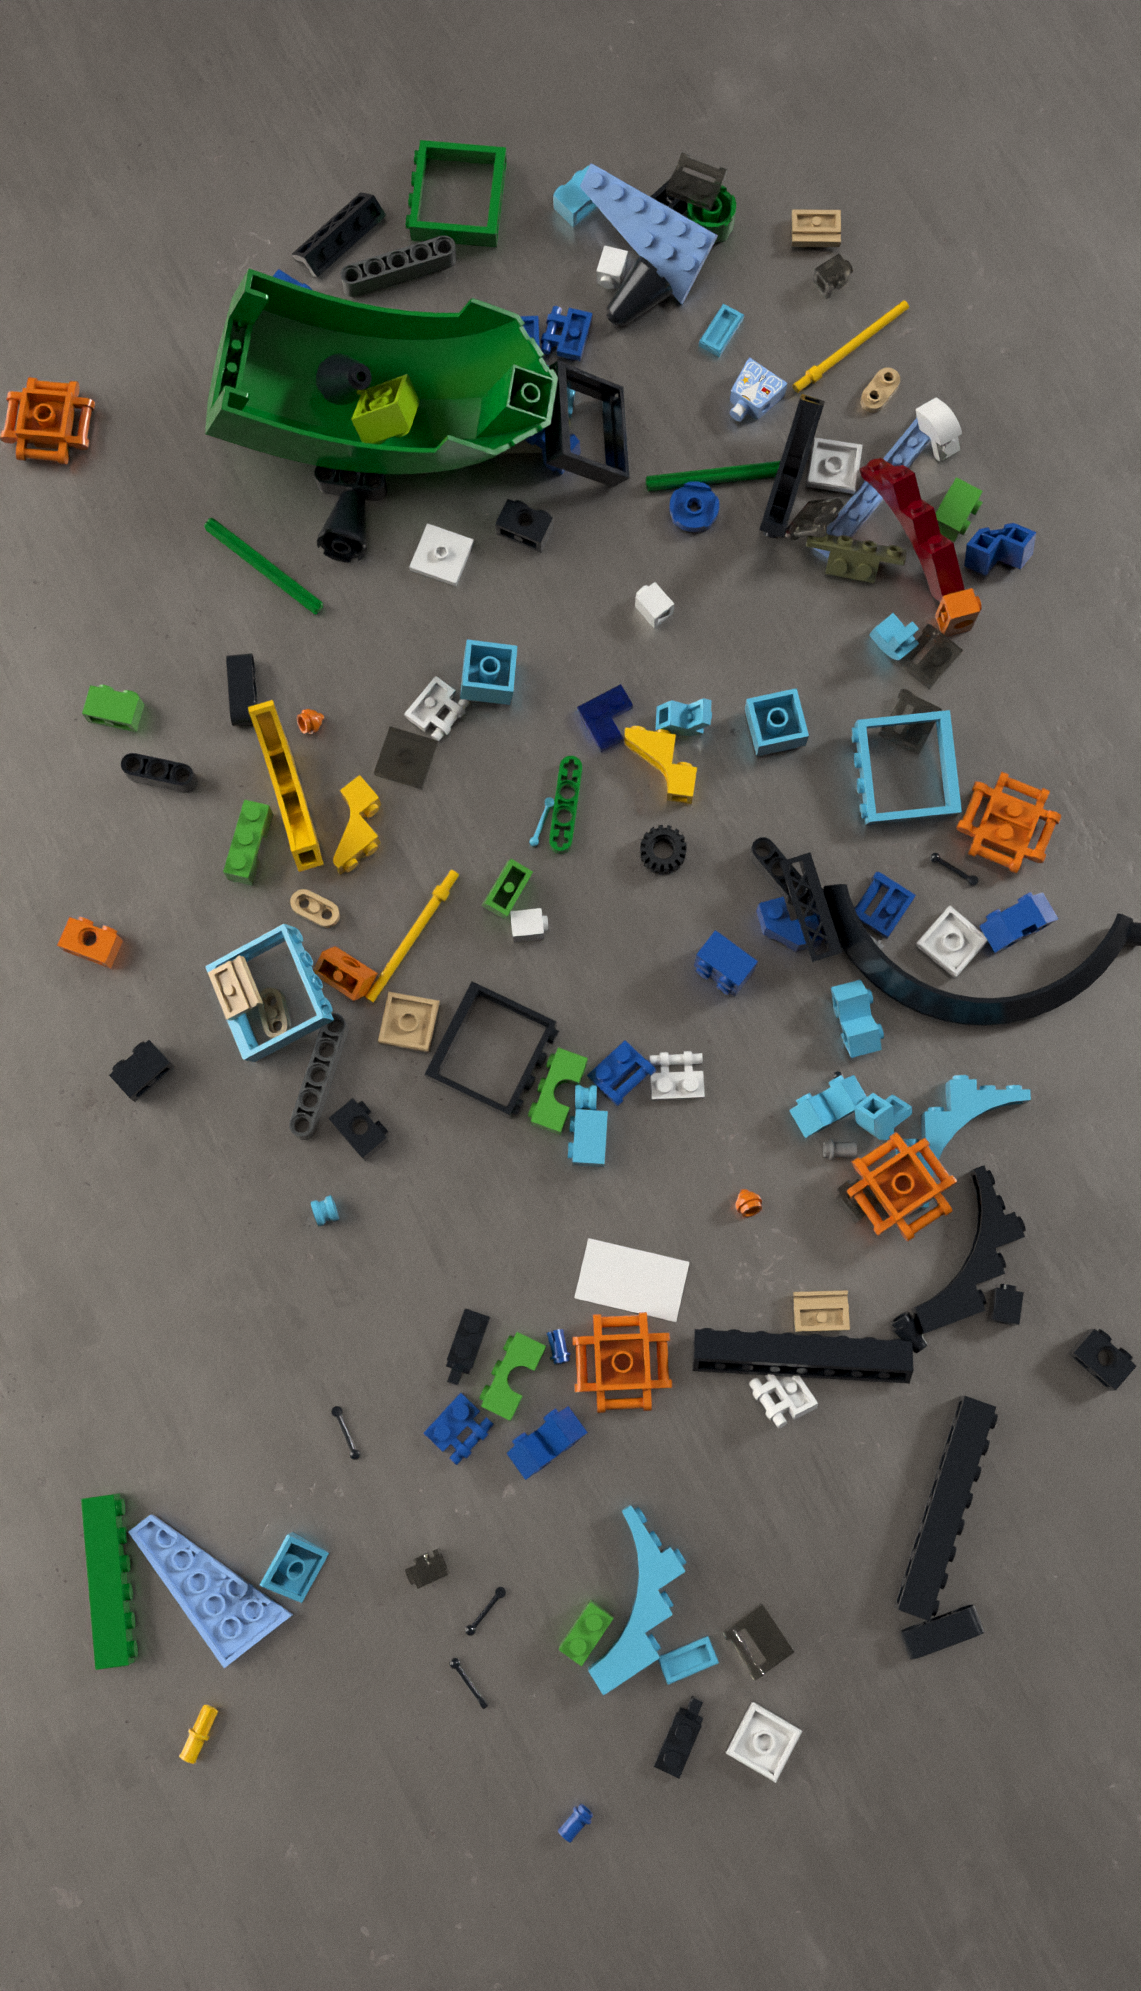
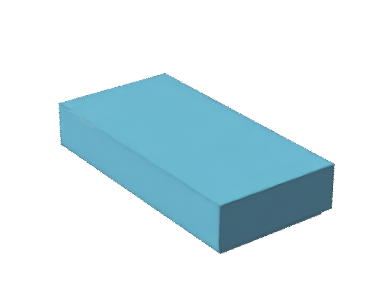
(721, 330)
(687, 1660)

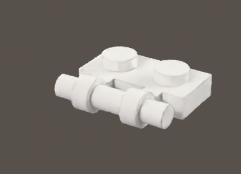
(431, 703)
(677, 1084)
(793, 1395)

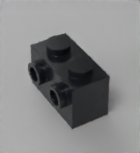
(141, 1070)

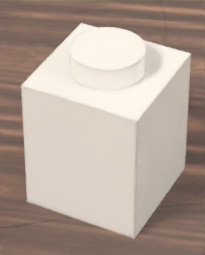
(611, 267)
(654, 604)
(528, 925)

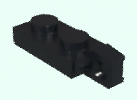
(466, 1344)
(680, 1739)

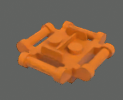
(47, 420)
(1008, 823)
(902, 1186)
(622, 1362)

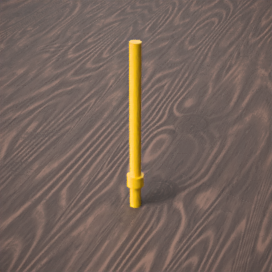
(815, 372)
(440, 895)

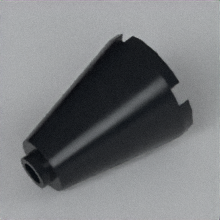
(637, 293)
(342, 379)
(345, 529)

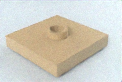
(408, 1022)

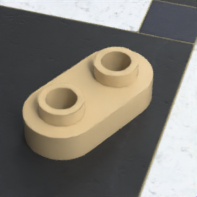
(881, 388)
(315, 909)
(274, 1014)

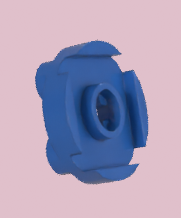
(705, 499)

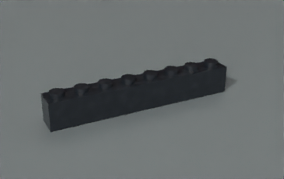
(802, 1355)
(945, 1508)

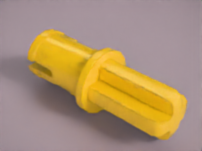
(198, 1734)

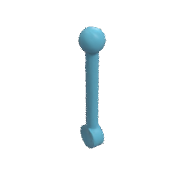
(549, 803)

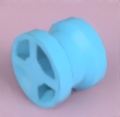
(585, 1097)
(324, 1210)

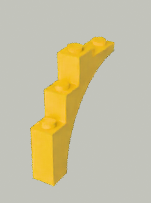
(286, 785)

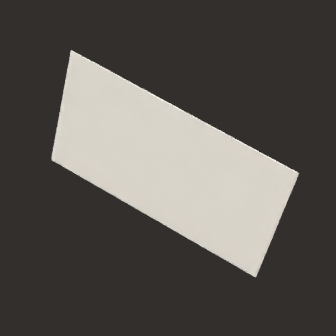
(632, 1280)

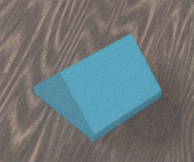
(294, 1567)

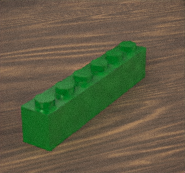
(108, 1581)

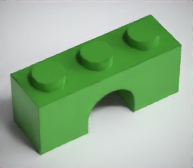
(243, 853)
(564, 1068)
(520, 1353)

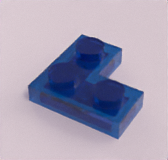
(599, 716)

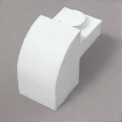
(941, 426)

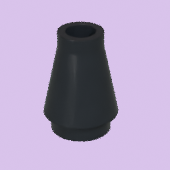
(907, 1329)

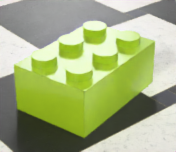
(386, 410)

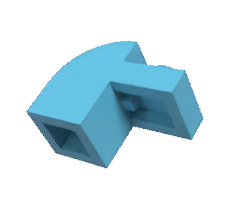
(894, 637)
(684, 718)
(880, 1115)

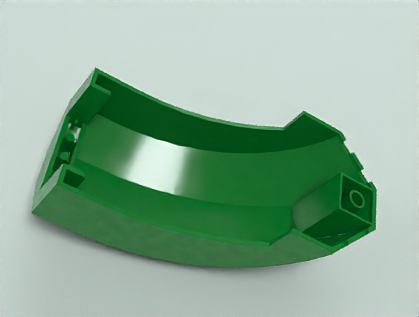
(472, 371)

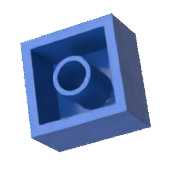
(724, 964)

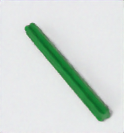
(713, 475)
(263, 566)

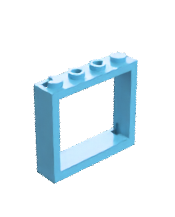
(947, 760)
(241, 1027)

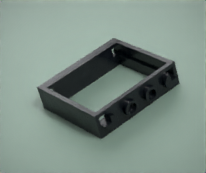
(614, 424)
(454, 1030)

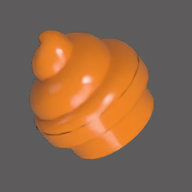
(309, 721)
(748, 1203)

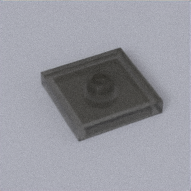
(406, 758)

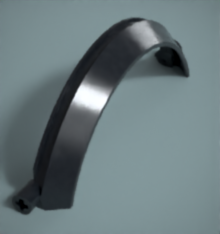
(958, 1008)

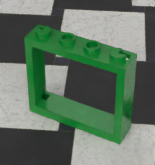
(457, 152)

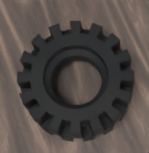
(659, 864)

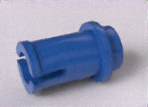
(558, 1347)
(575, 1823)

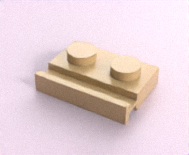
(816, 228)
(235, 988)
(821, 1311)

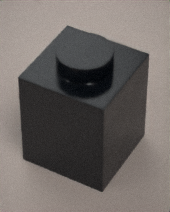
(1005, 1305)

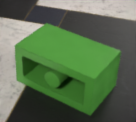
(956, 509)
(113, 708)
(507, 888)
(586, 1632)

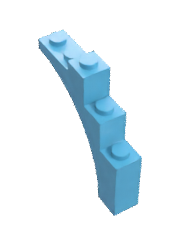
(962, 1104)
(633, 1647)

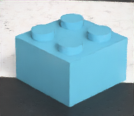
(488, 672)
(776, 722)

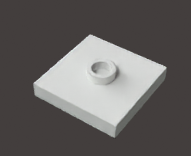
(834, 465)
(441, 554)
(952, 942)
(763, 1741)

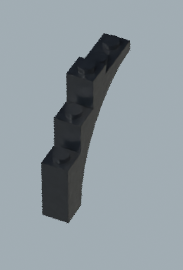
(791, 466)
(993, 1229)

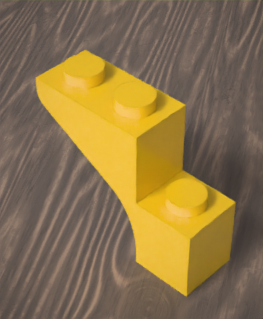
(658, 750)
(358, 836)

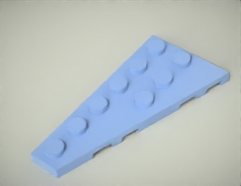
(652, 229)
(217, 1601)

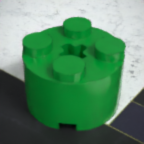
(719, 219)

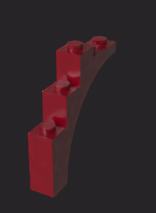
(918, 518)

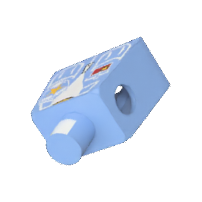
(755, 391)

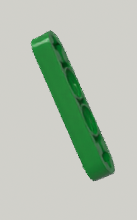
(562, 804)

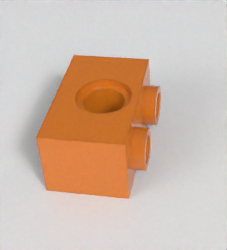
(958, 612)
(101, 952)
(344, 973)

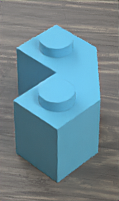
(852, 1007)
(831, 1105)

